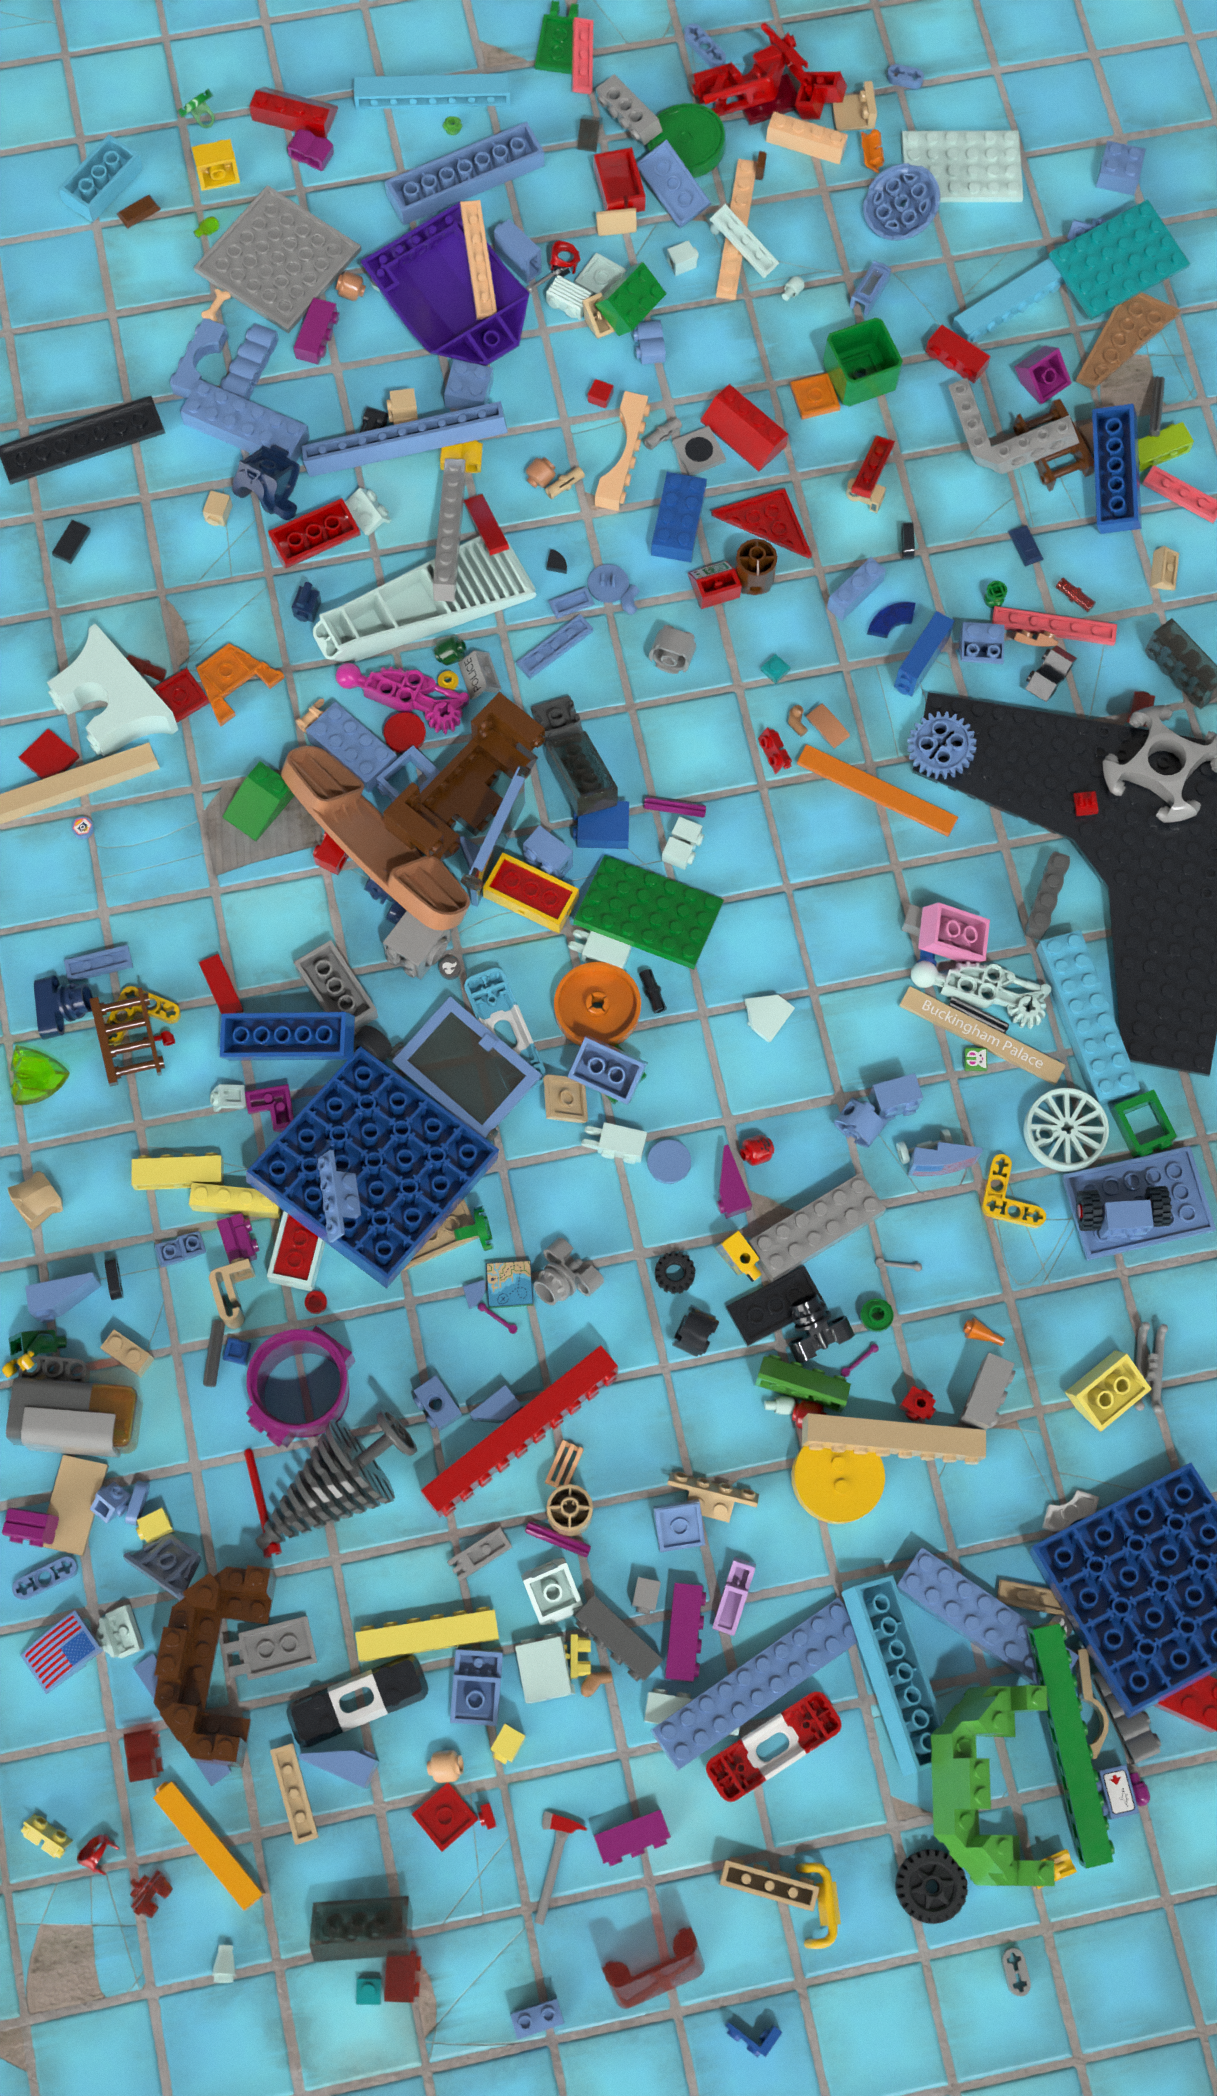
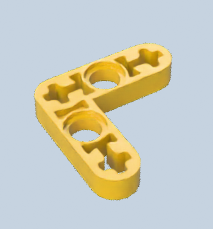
(168, 1006)
(999, 1197)

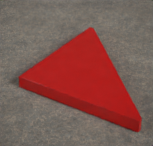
(769, 518)

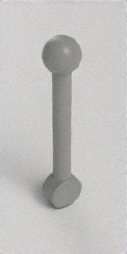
(880, 1263)

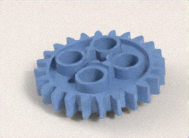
(926, 735)

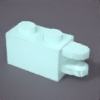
(601, 949)
(617, 1142)

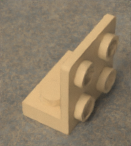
(856, 111)

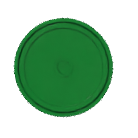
(694, 135)

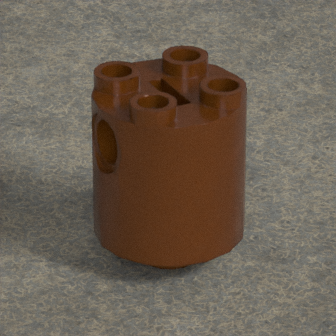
(756, 566)

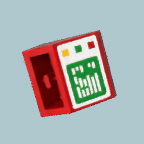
(715, 584)

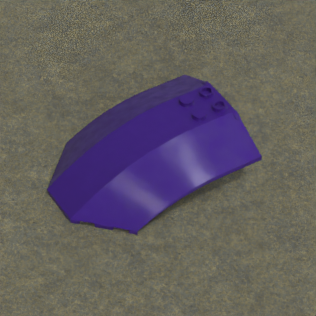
(432, 292)

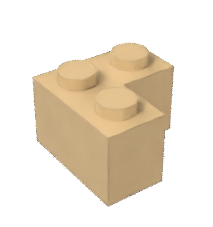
(402, 406)

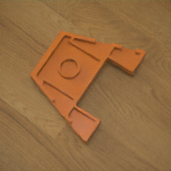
(227, 672)

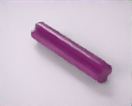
(675, 807)
(557, 1539)

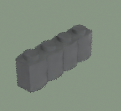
(1047, 895)
(1133, 1732)

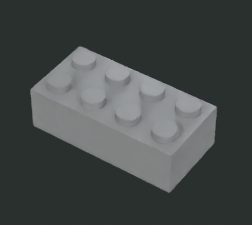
(335, 984)

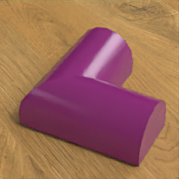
(272, 1099)

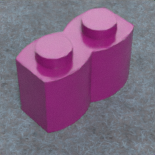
(310, 149)

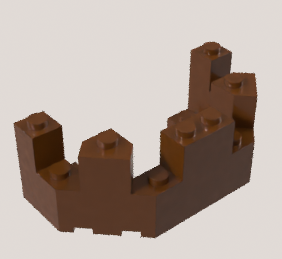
(462, 790)
(189, 1656)

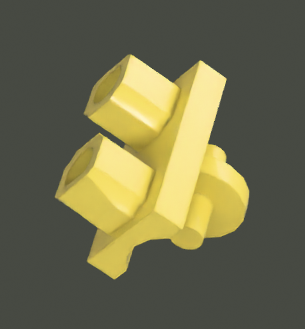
(578, 1644)

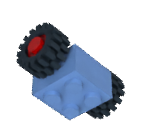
(1124, 1218)

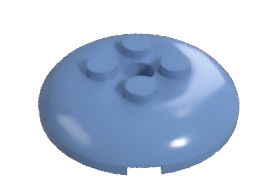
(892, 189)

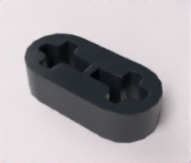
(907, 540)
(114, 1278)

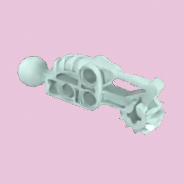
(976, 979)

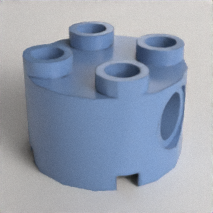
(860, 1122)

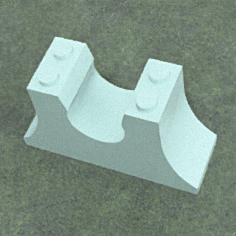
(109, 677)

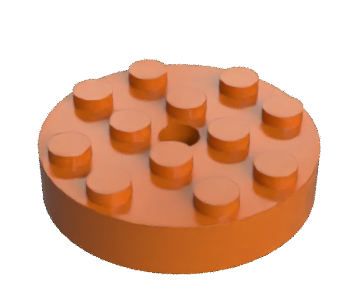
(601, 984)

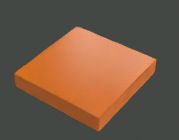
(814, 396)

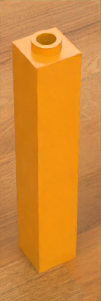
(208, 1844)

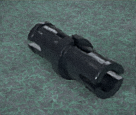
(652, 991)

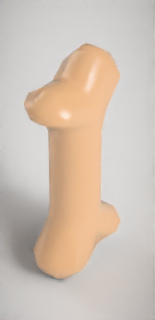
(220, 298)

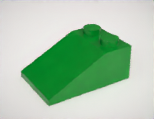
(258, 801)

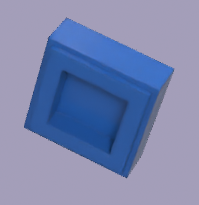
(236, 1351)

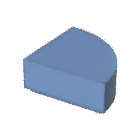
(474, 1293)

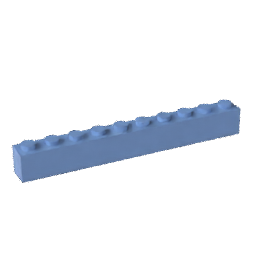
(404, 439)

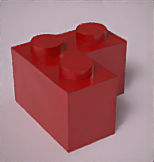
(825, 88)

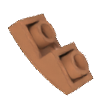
(1043, 640)
(828, 725)

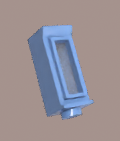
(871, 286)

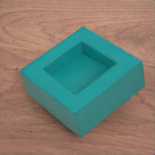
(775, 668)
(368, 1991)

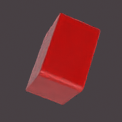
(600, 393)

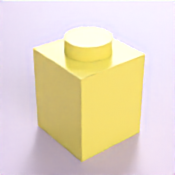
(154, 1526)

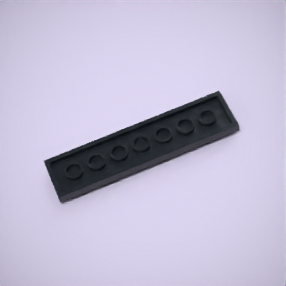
(81, 440)

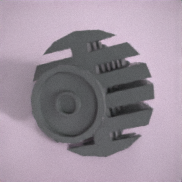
(337, 1480)

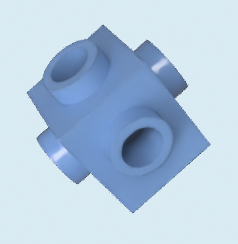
(110, 1502)

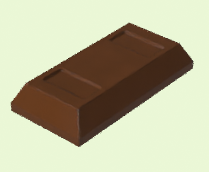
(138, 211)

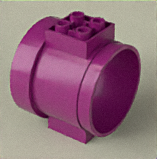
(274, 1352)

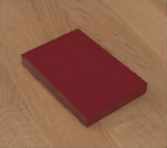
(781, 104)

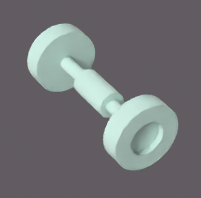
(903, 1152)

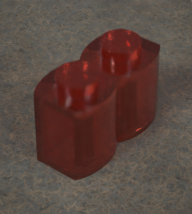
(142, 1755)

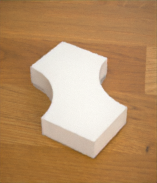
(1062, 1516)

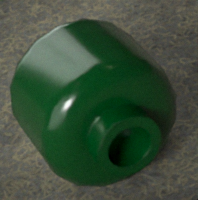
(450, 650)

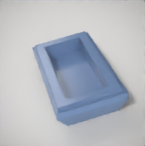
(571, 602)

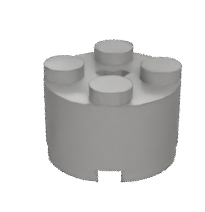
(673, 650)

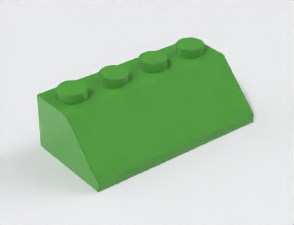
(803, 1383)

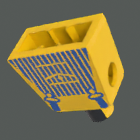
(732, 1249)

